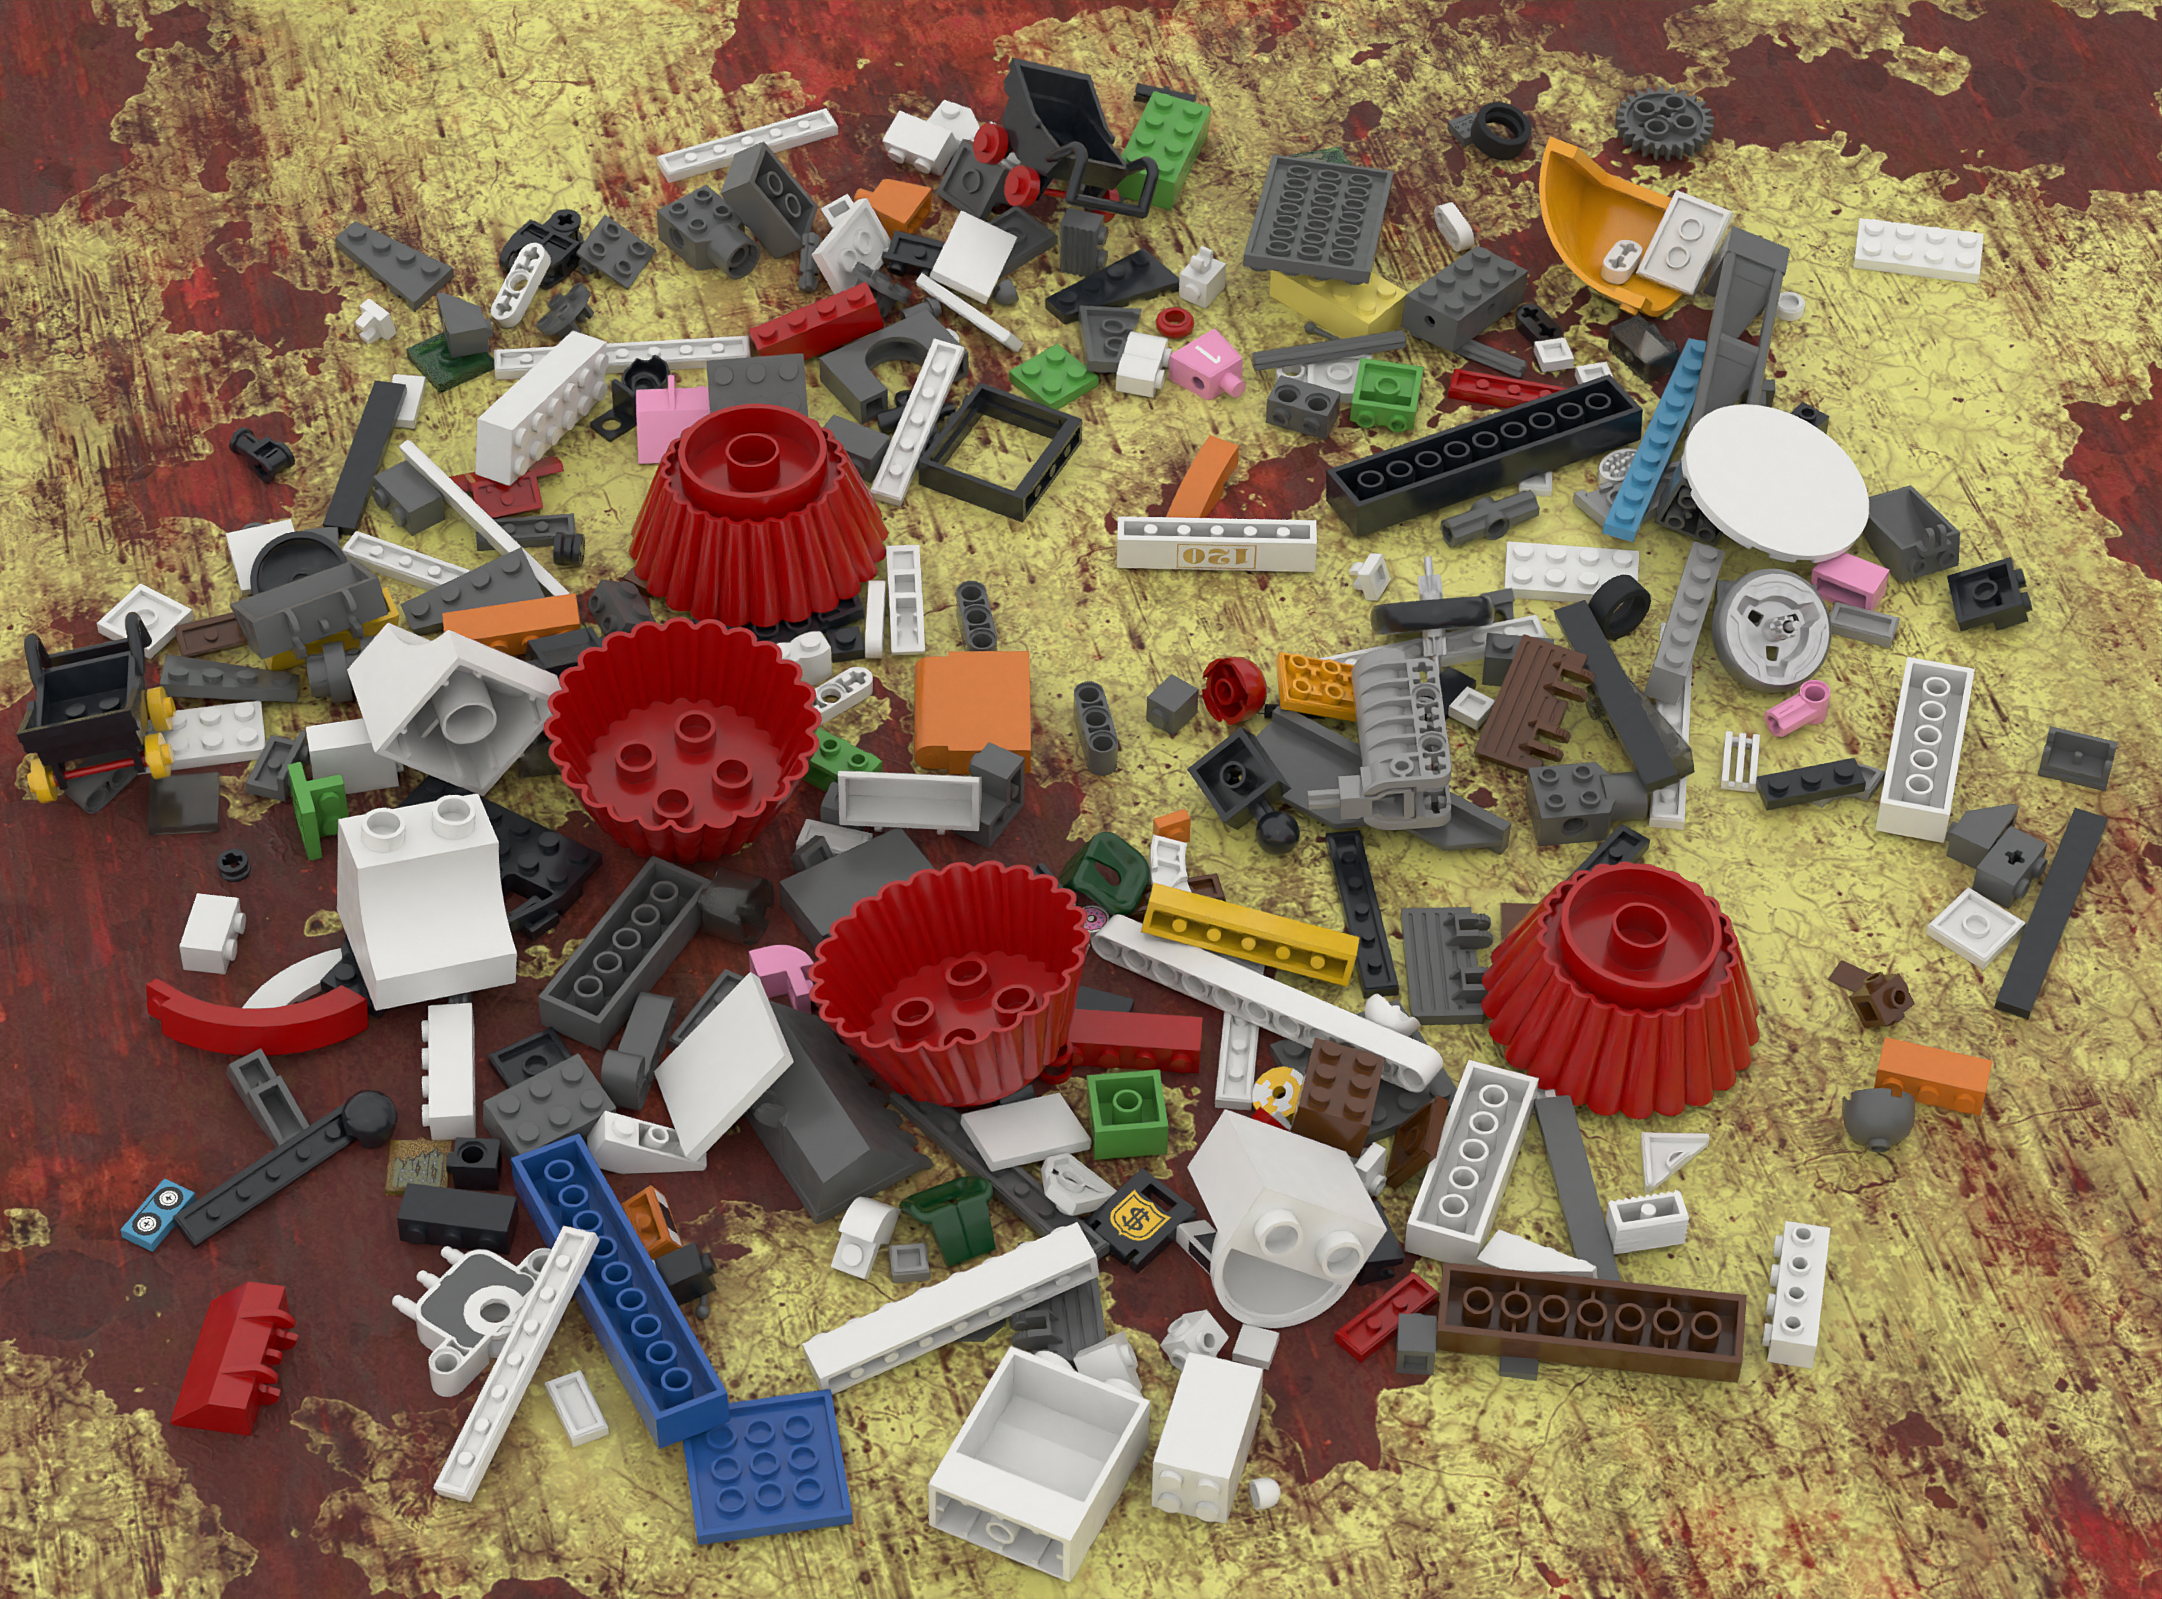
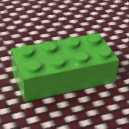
(1171, 135)

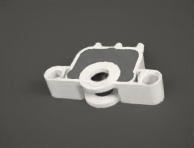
(460, 1308)

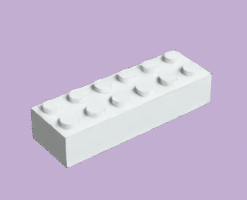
(541, 408)
(1925, 750)
(1471, 1164)

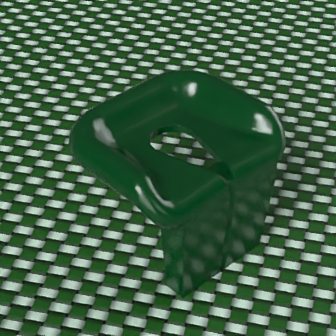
(1118, 855)
(958, 1228)

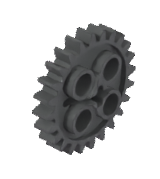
(1664, 123)

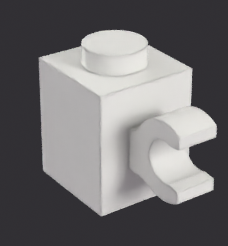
(1202, 278)

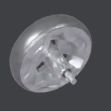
(1799, 643)

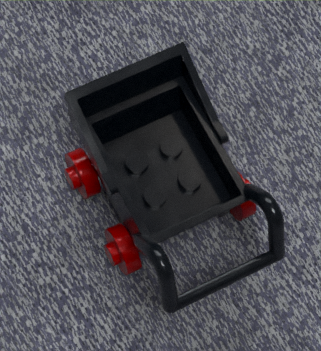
(1060, 134)

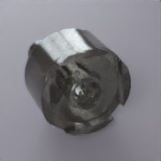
(736, 906)

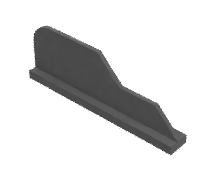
(1314, 758)

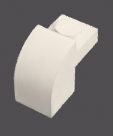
(863, 1230)

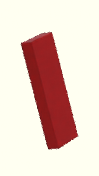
(1380, 1320)

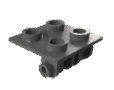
(614, 253)

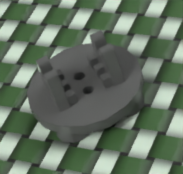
(886, 292)
(565, 311)

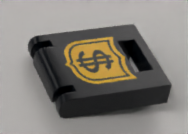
(1136, 1223)

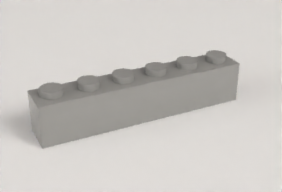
(1684, 623)

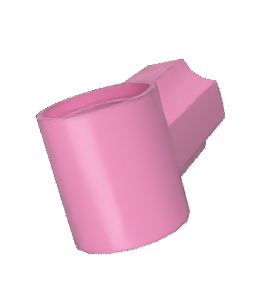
(1806, 707)

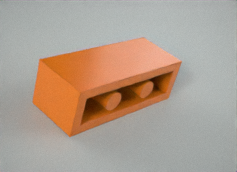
(1933, 1075)

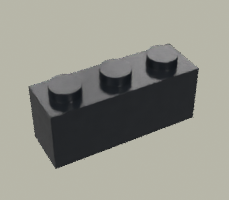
(458, 1218)

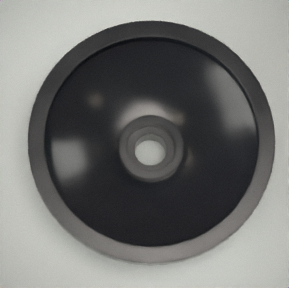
(293, 558)

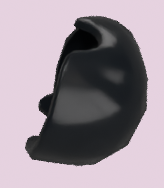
(646, 374)
(370, 1118)

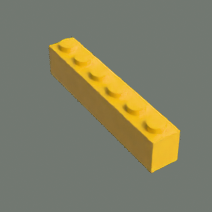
(1250, 934)

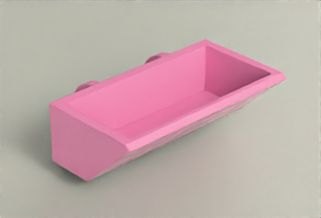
(664, 415)

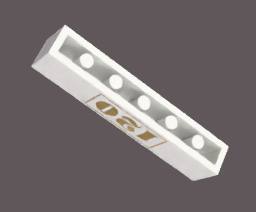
(1216, 544)

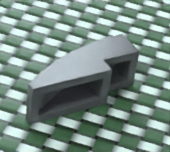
(266, 1097)

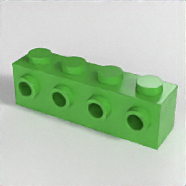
(837, 755)

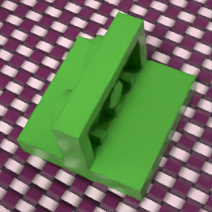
(317, 807)

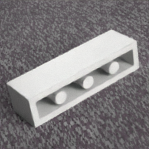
(451, 1071)

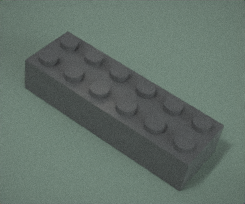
(624, 954)

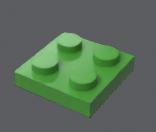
(1053, 378)

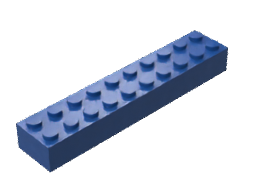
(623, 1294)

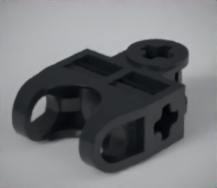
(559, 238)

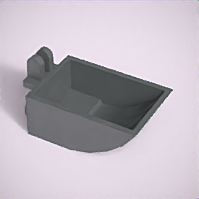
(1910, 534)

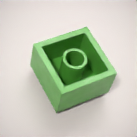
(1127, 1114)

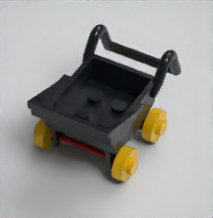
(91, 706)

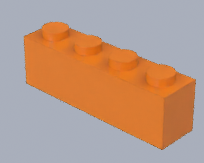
(513, 624)

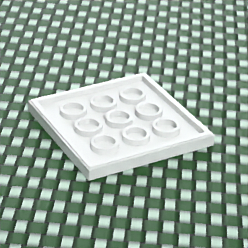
(723, 1067)

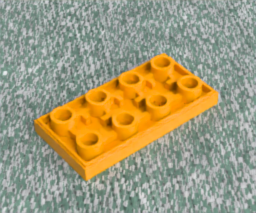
(1315, 686)

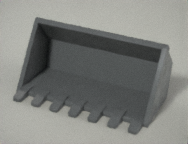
(829, 1123)

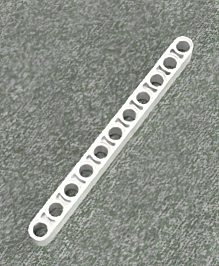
(1263, 1000)

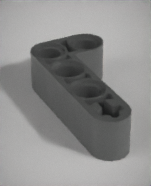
(630, 1070)

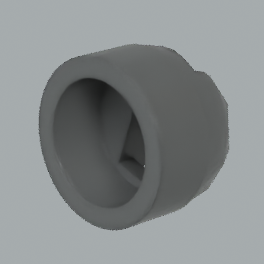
(1005, 293)

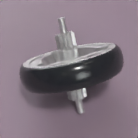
(1432, 614)

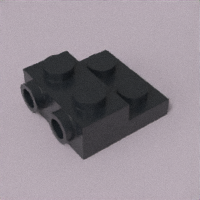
(1990, 595)

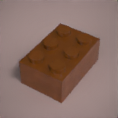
(1337, 1096)

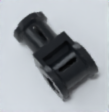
(263, 456)

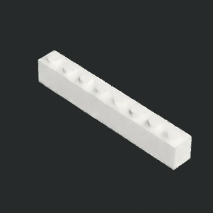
(951, 1309)

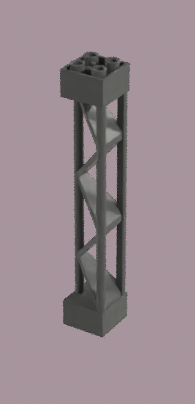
(1745, 281)

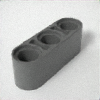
(975, 617)
(1095, 728)
(98, 789)

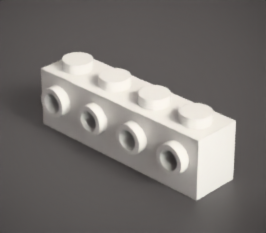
(1798, 1294)

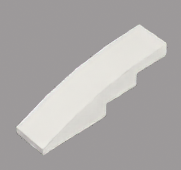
(905, 600)

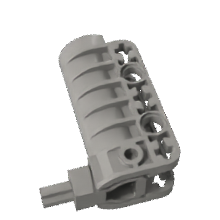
(1395, 746)

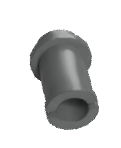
(931, 305)

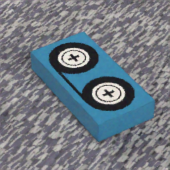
(154, 1217)

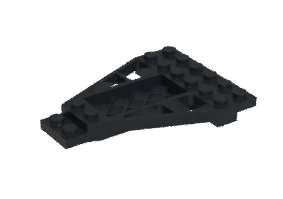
(530, 864)

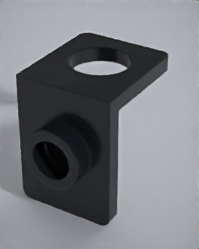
(623, 412)

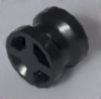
(569, 549)

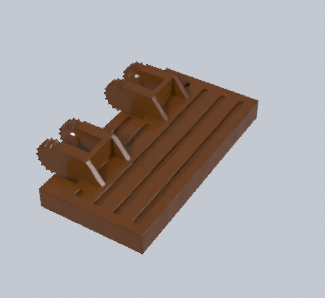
(1529, 705)

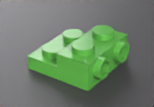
(1386, 394)

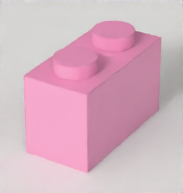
(1850, 581)

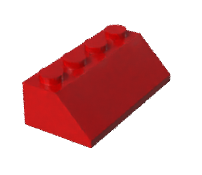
(820, 325)

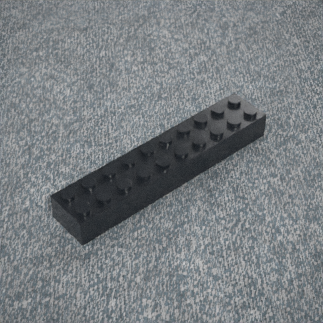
(1483, 455)

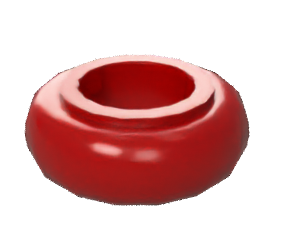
(1174, 314)

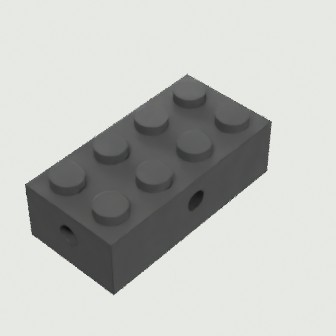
(1464, 298)

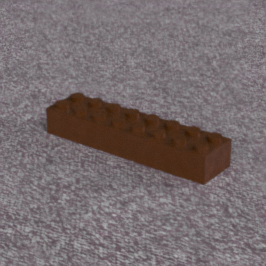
(1591, 1322)

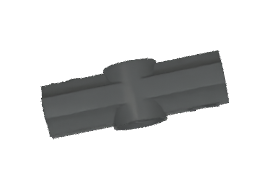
(1489, 518)

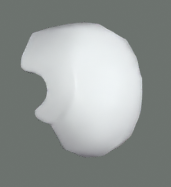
(1389, 1016)

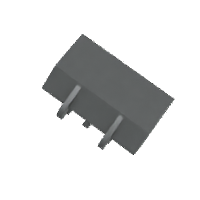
(310, 610)

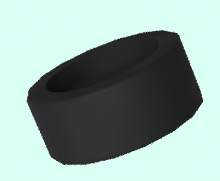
(1509, 117)
(1629, 615)

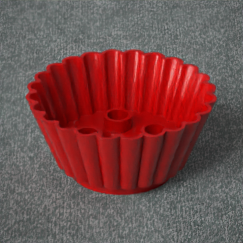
(757, 520)
(683, 736)
(955, 980)
(1624, 993)

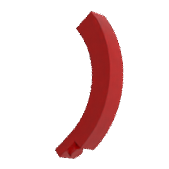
(246, 1030)

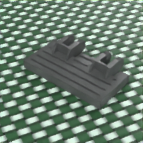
(1443, 963)
(1061, 1322)

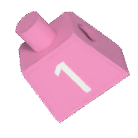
(1208, 367)

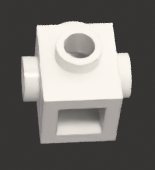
(1193, 1333)

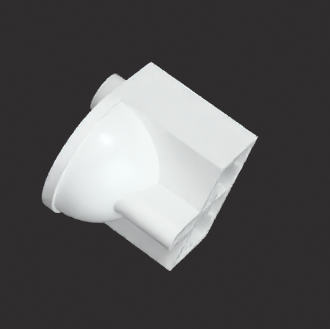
(1285, 1219)

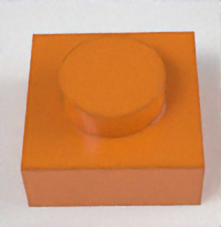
(1173, 826)

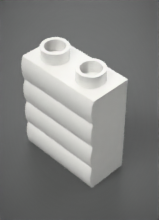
(1040, 1462)

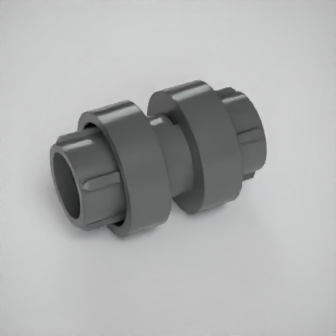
(329, 670)

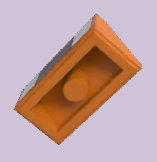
(653, 1222)

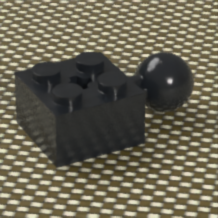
(1250, 797)

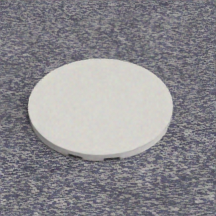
(1775, 483)

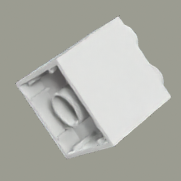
(449, 705)
(424, 901)

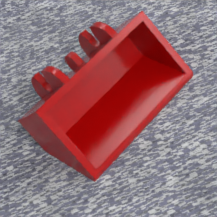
(236, 1360)

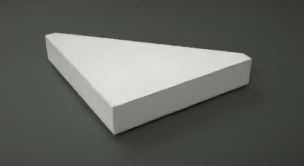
(1666, 1154)

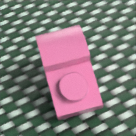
(784, 971)

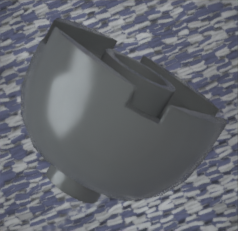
(1878, 1118)

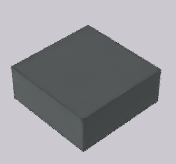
(1518, 1368)

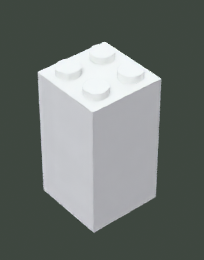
(1207, 1438)

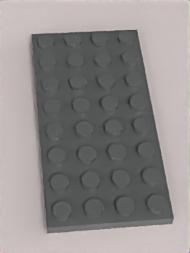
(1319, 219)

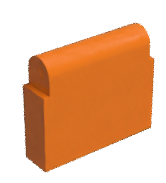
(970, 702)

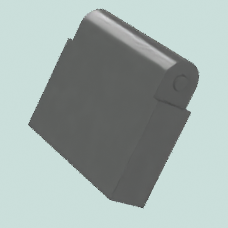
(832, 887)

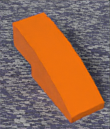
(1205, 479)

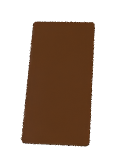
(1848, 976)

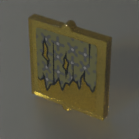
(417, 1163)

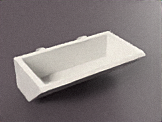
(909, 800)

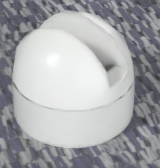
(1264, 1493)

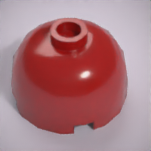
(1234, 689)

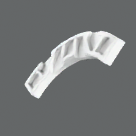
(1169, 869)
(295, 982)

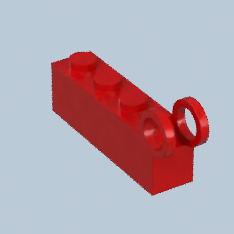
(1129, 1042)

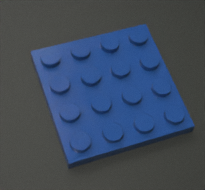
(768, 1470)

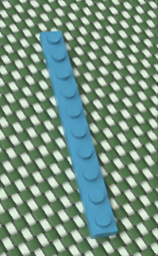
(1656, 446)

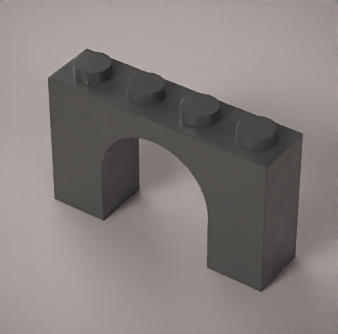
(849, 368)

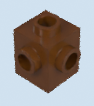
(1882, 1000)

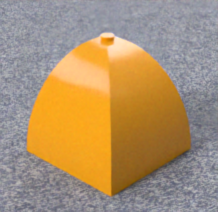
(1590, 213)

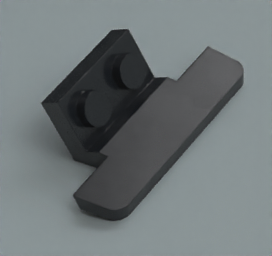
(560, 650)

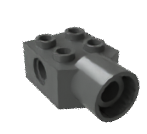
(708, 234)
(1581, 802)

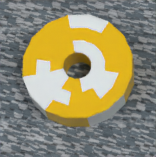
(1274, 1083)

